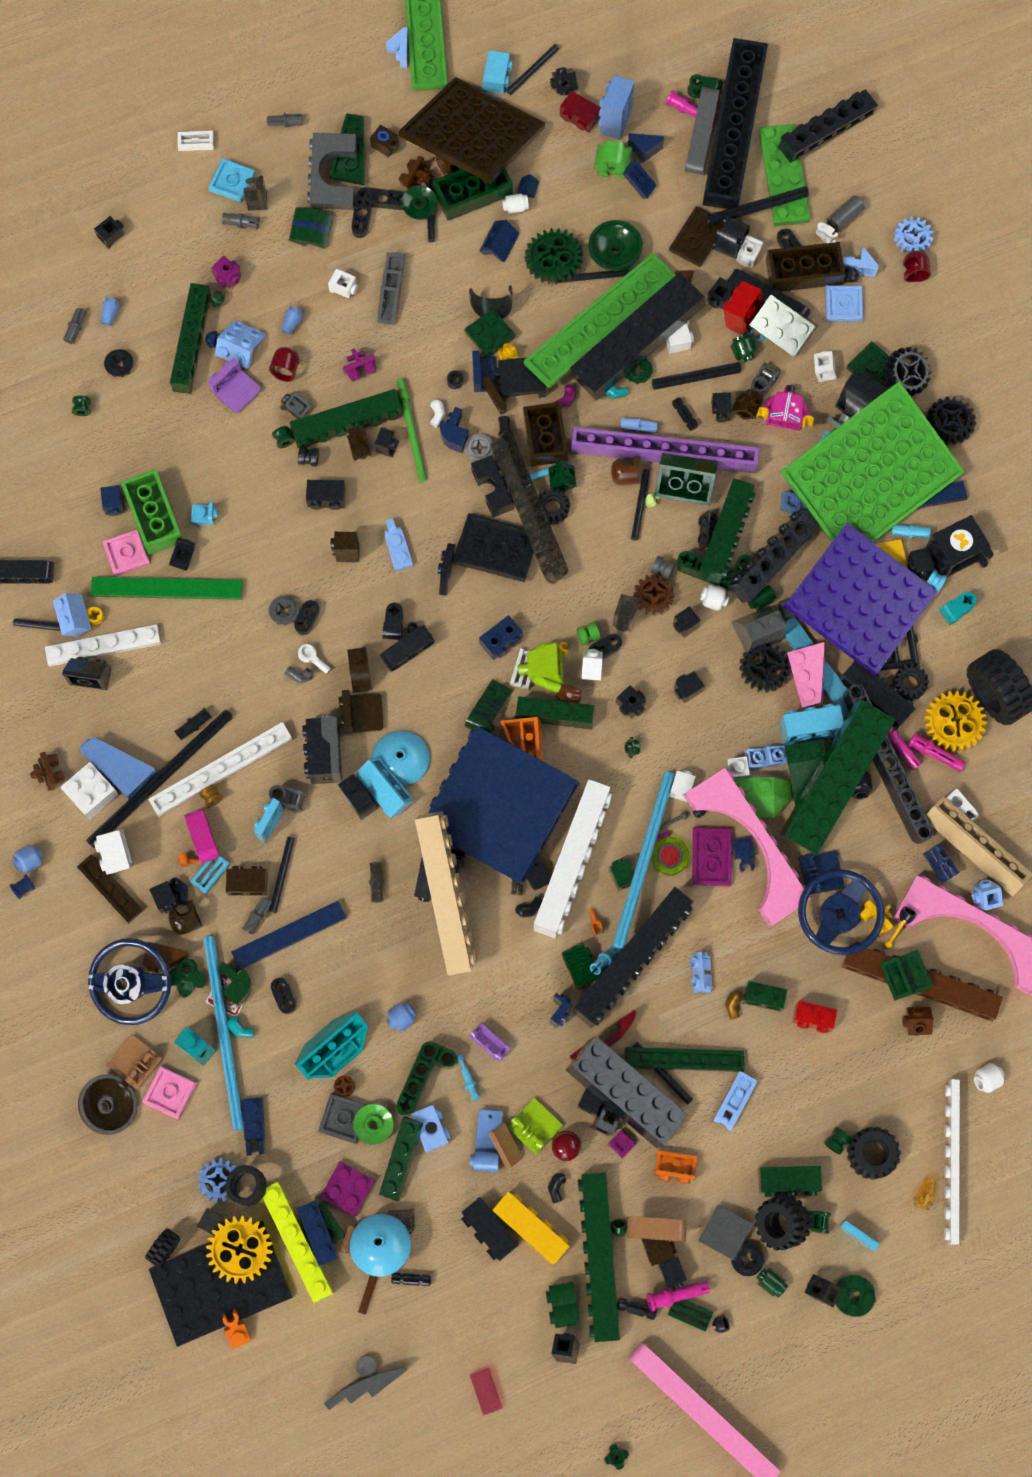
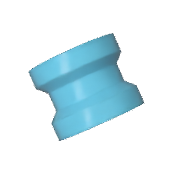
(936, 580)

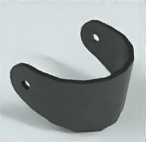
(483, 305)

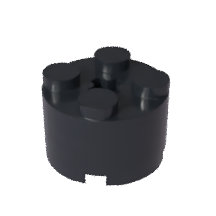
(731, 236)

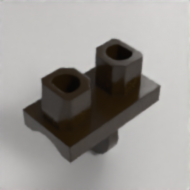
(358, 443)

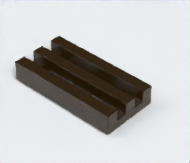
(494, 395)

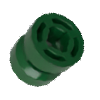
(838, 1140)

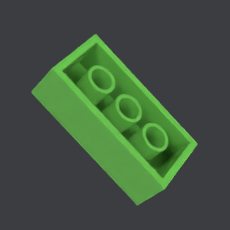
(151, 511)

